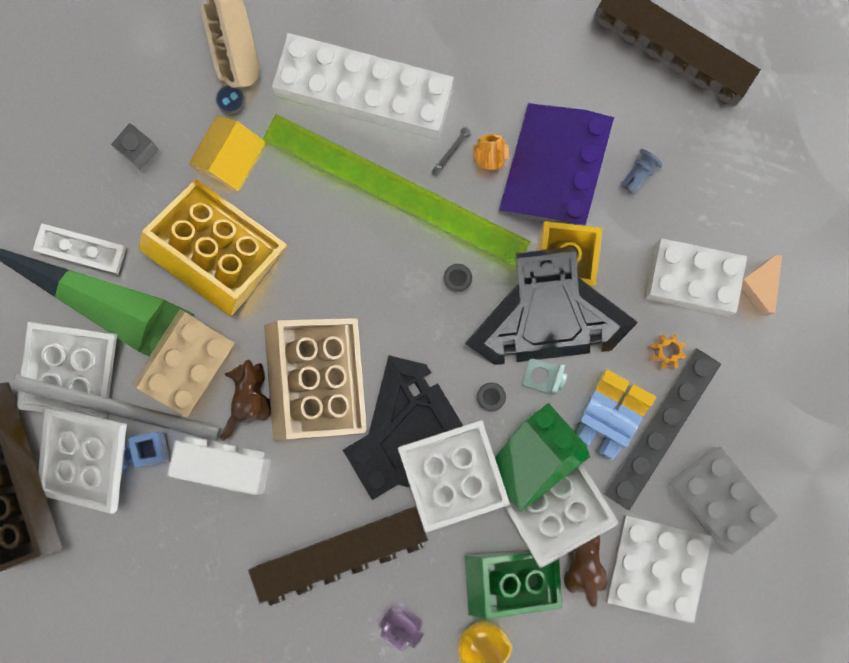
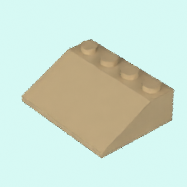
(315, 378)

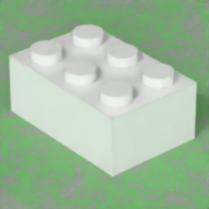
(695, 277)
(219, 465)

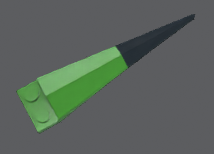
(130, 314)

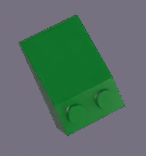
(539, 456)
(511, 584)

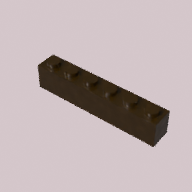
(680, 46)
(337, 555)

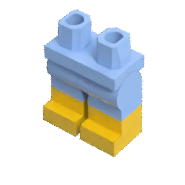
(613, 424)

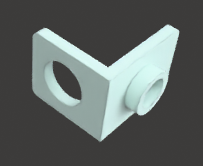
(555, 380)

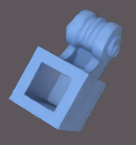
(145, 450)

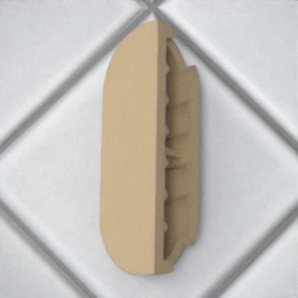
(231, 42)

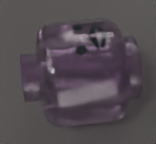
(401, 628)

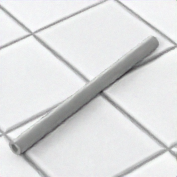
(114, 407)

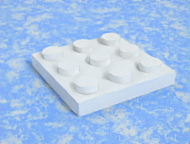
(67, 359)
(81, 459)
(453, 476)
(563, 517)
(658, 569)

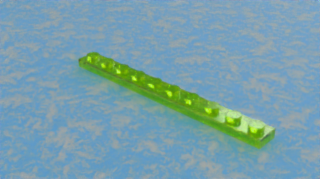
(395, 190)

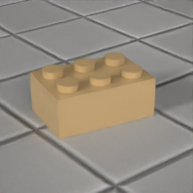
(183, 363)

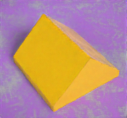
(228, 152)

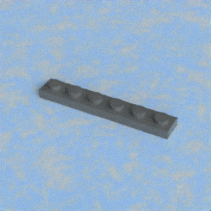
(662, 429)

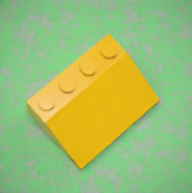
(211, 246)

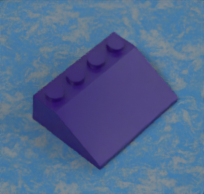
(556, 164)

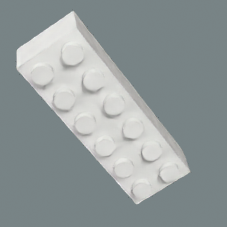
(363, 86)

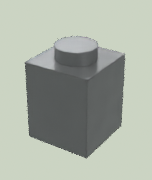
(135, 146)

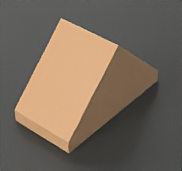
(763, 284)

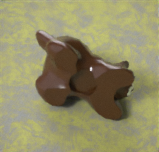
(248, 401)
(586, 571)

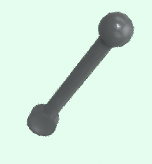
(464, 133)

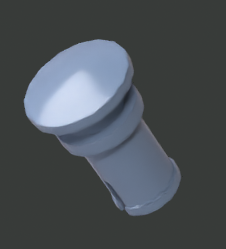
(642, 169)

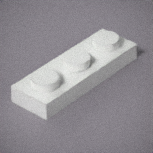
(79, 248)

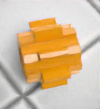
(491, 151)
(664, 342)

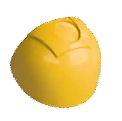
(484, 644)

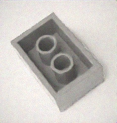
(723, 500)

